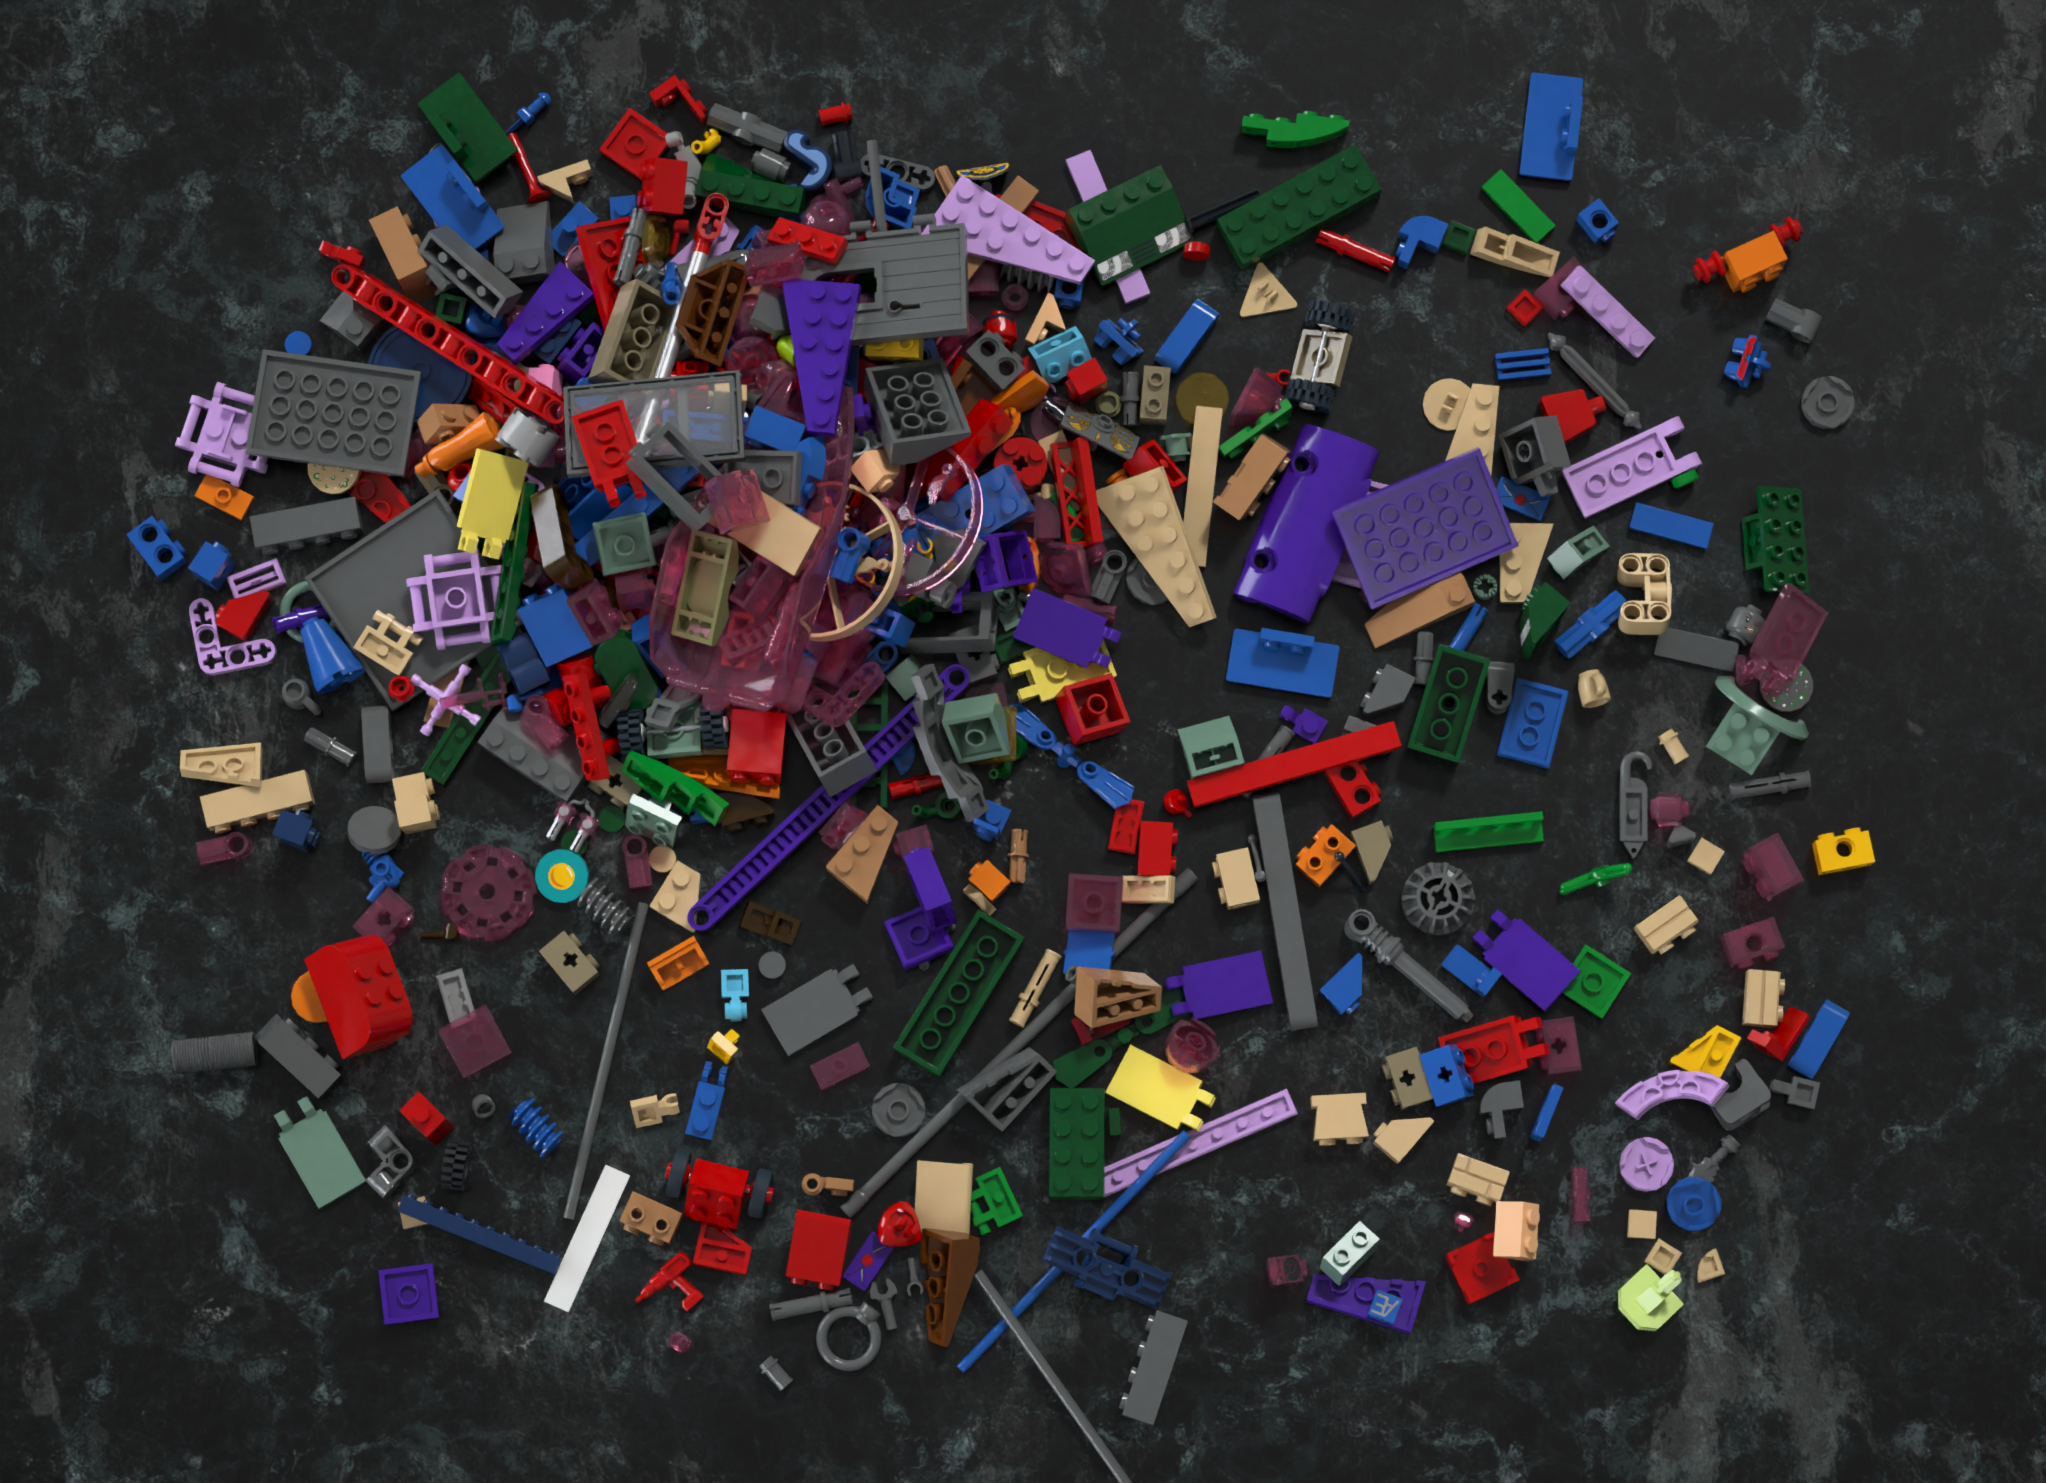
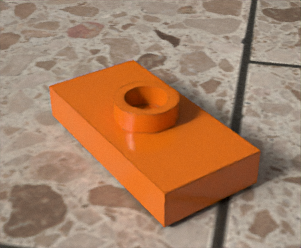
(224, 497)

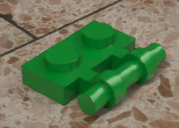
(998, 1198)

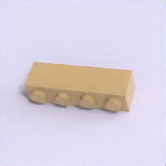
(248, 803)

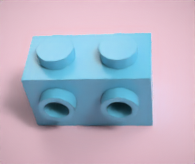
(1059, 354)

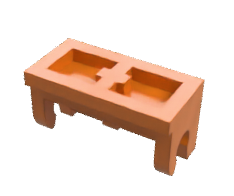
(678, 963)

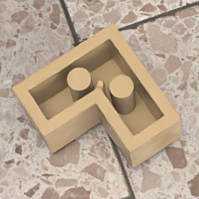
(414, 804)

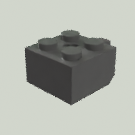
(1536, 453)

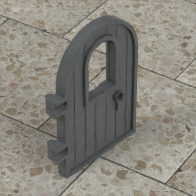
(909, 273)

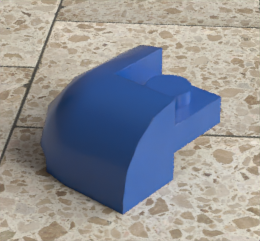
(898, 200)

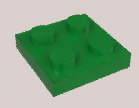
(1597, 982)

